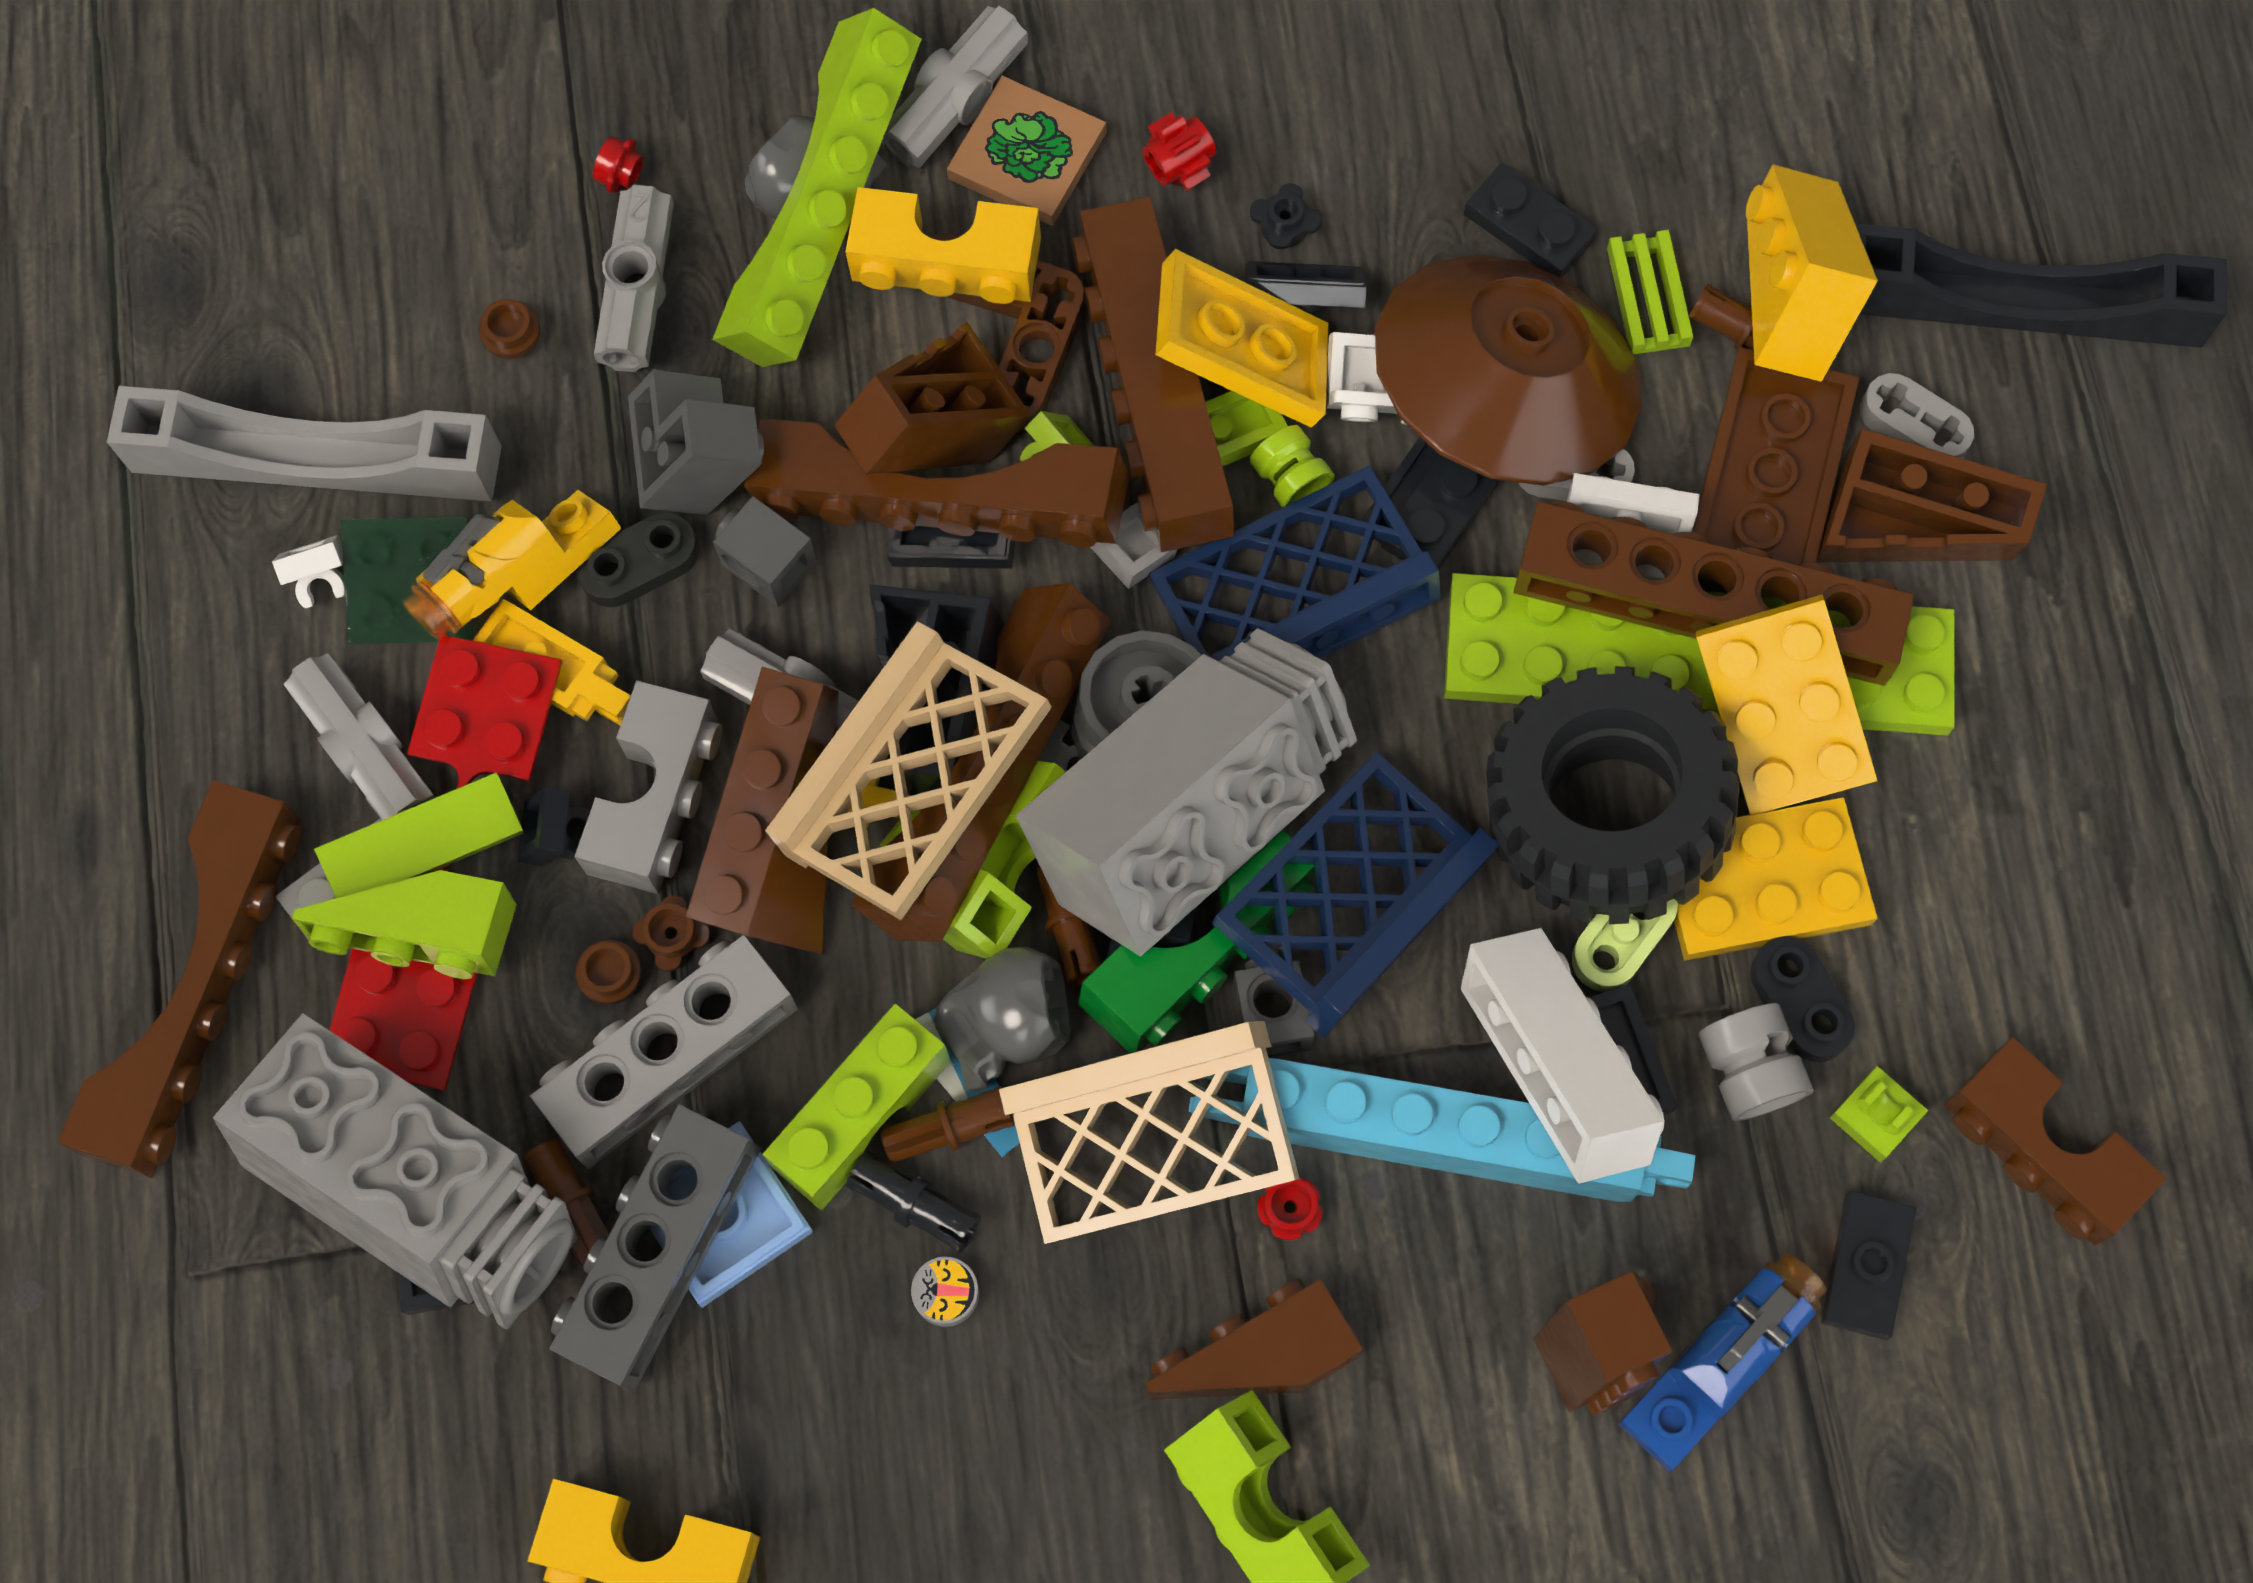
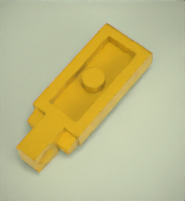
(584, 677)

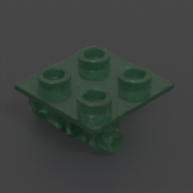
(381, 567)

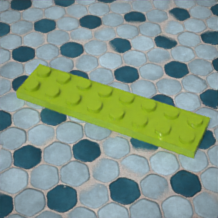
(1513, 644)

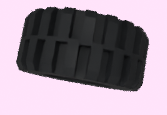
(1613, 720)

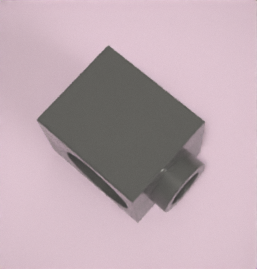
(764, 550)
(1286, 1033)

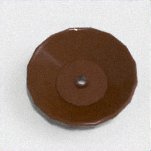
(1507, 369)

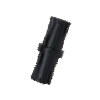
(913, 1201)

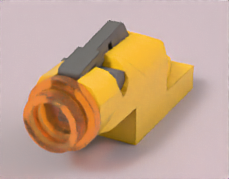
(508, 555)

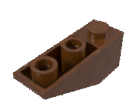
(1274, 1353)

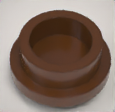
(509, 328)
(608, 972)

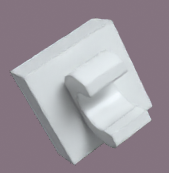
(310, 563)

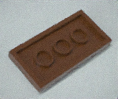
(1774, 460)

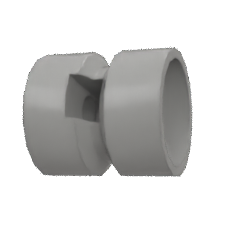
(1755, 1062)

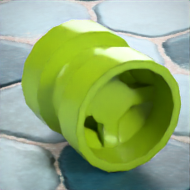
(1290, 465)

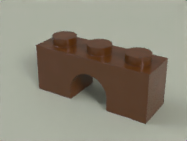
(2005, 1111)

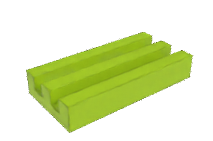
(1642, 248)

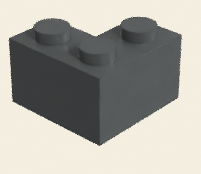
(690, 442)

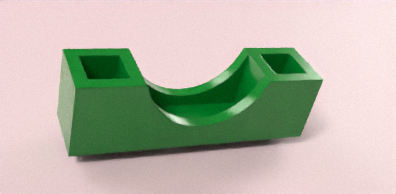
(1143, 995)

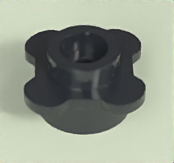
(1282, 232)

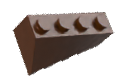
(744, 874)
(1604, 1344)

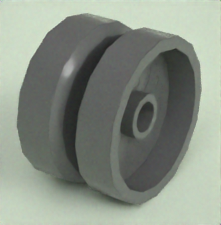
(1122, 680)

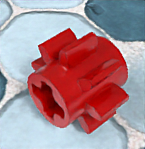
(1179, 151)

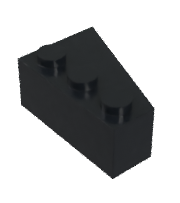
(963, 623)

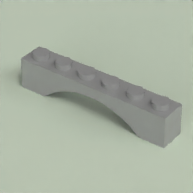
(405, 455)

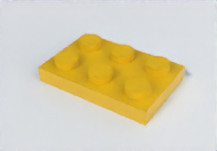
(1242, 338)
(1786, 705)
(1784, 877)

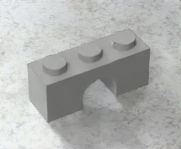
(638, 839)

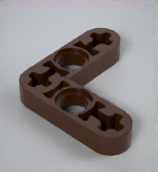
(1033, 325)

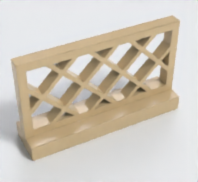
(859, 755)
(1135, 1075)

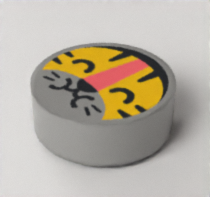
(945, 1291)

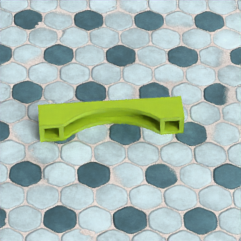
(788, 274)

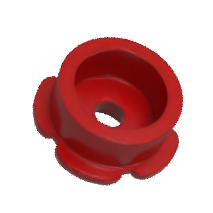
(618, 164)
(1287, 1225)

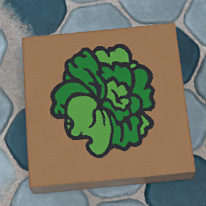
(1027, 149)

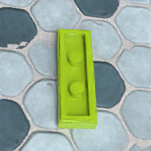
(421, 838)

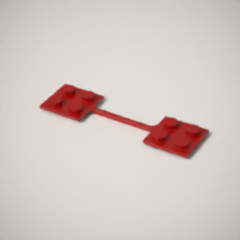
(481, 716)

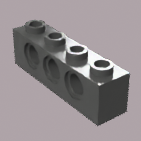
(657, 1286)

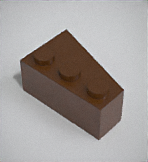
(934, 410)
(1925, 506)

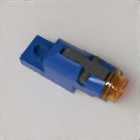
(1725, 1360)

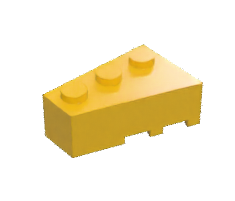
(1804, 272)

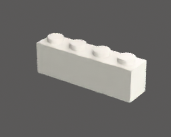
(1562, 1055)

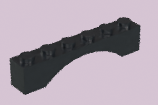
(2140, 300)

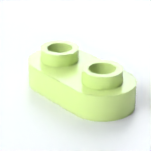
(1627, 943)

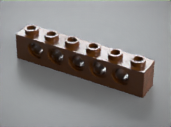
(1679, 605)

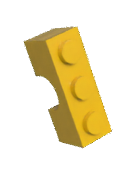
(988, 261)
(584, 1539)

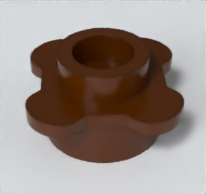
(668, 915)

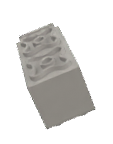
(1189, 788)
(397, 1173)

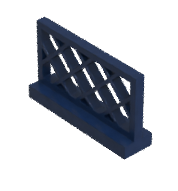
(1331, 620)
(1383, 938)

